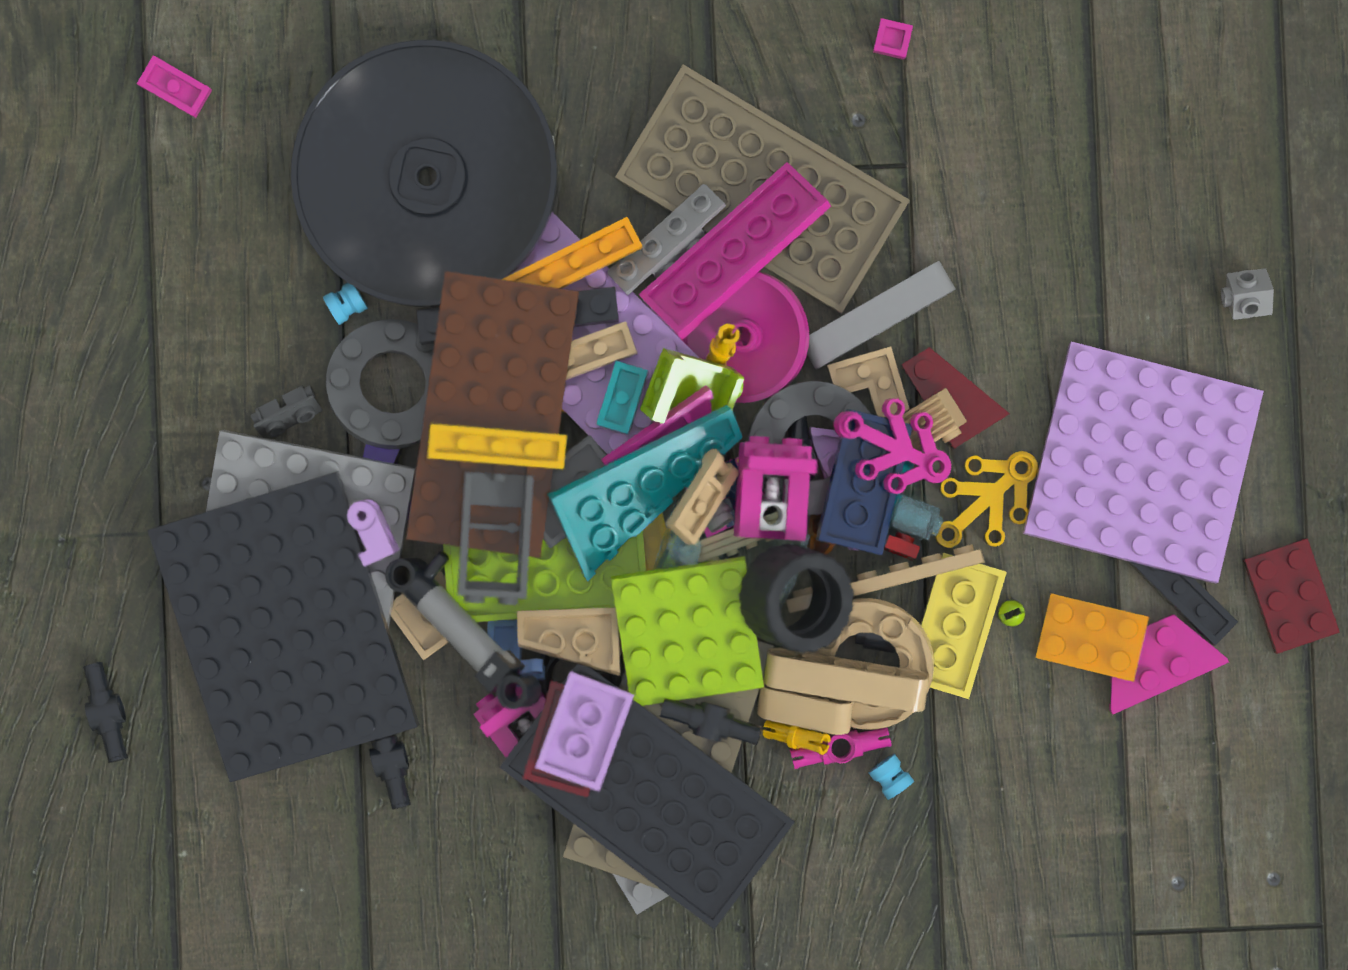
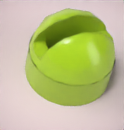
(1008, 606)

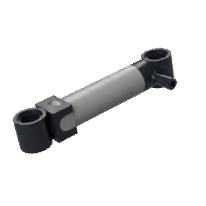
(495, 668)

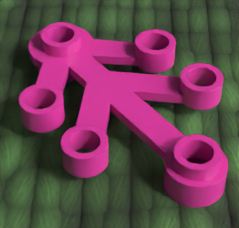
(899, 449)

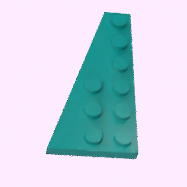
(629, 493)

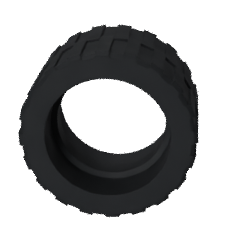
(829, 604)

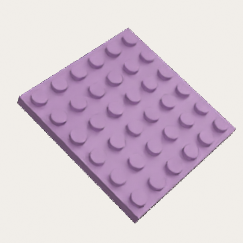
(1143, 462)

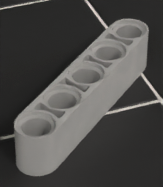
(878, 314)

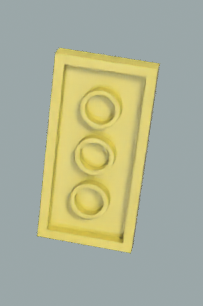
(959, 623)

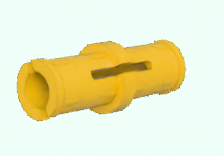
(723, 345)
(797, 736)

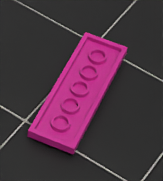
(734, 250)

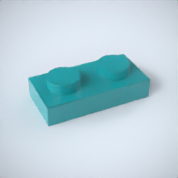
(622, 397)

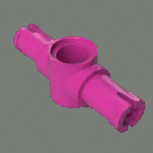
(858, 743)

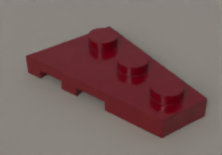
(932, 374)

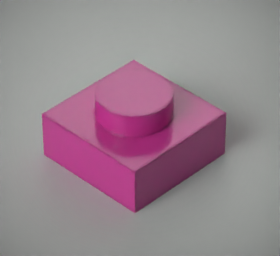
(893, 38)

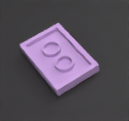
(584, 731)

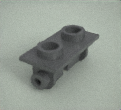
(300, 407)

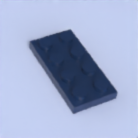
(858, 509)

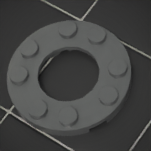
(344, 390)
(792, 404)

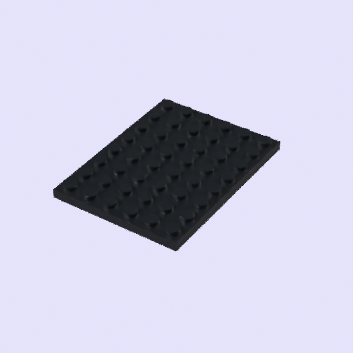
(283, 627)

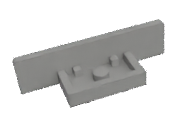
(668, 240)

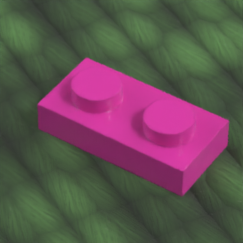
(174, 86)

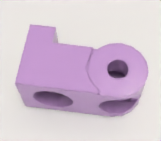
(373, 529)

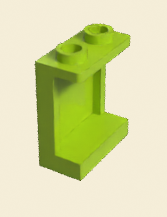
(681, 376)

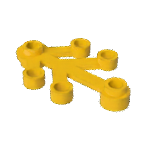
(990, 496)

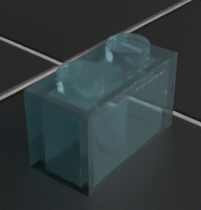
(915, 518)

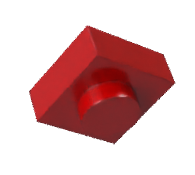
(902, 546)

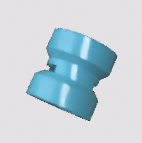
(345, 303)
(885, 771)

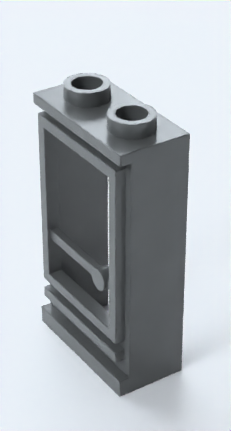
(496, 491)

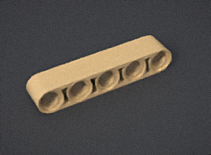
(846, 679)

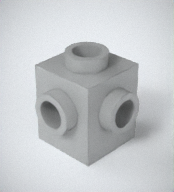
(1248, 294)

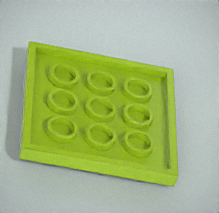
(686, 632)

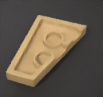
(573, 635)

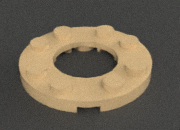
(910, 644)

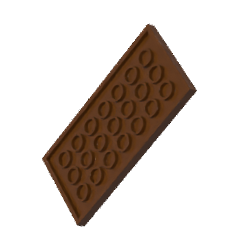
(492, 367)

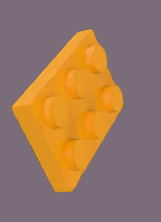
(1092, 637)

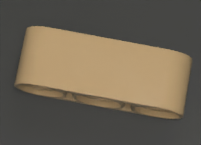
(805, 710)

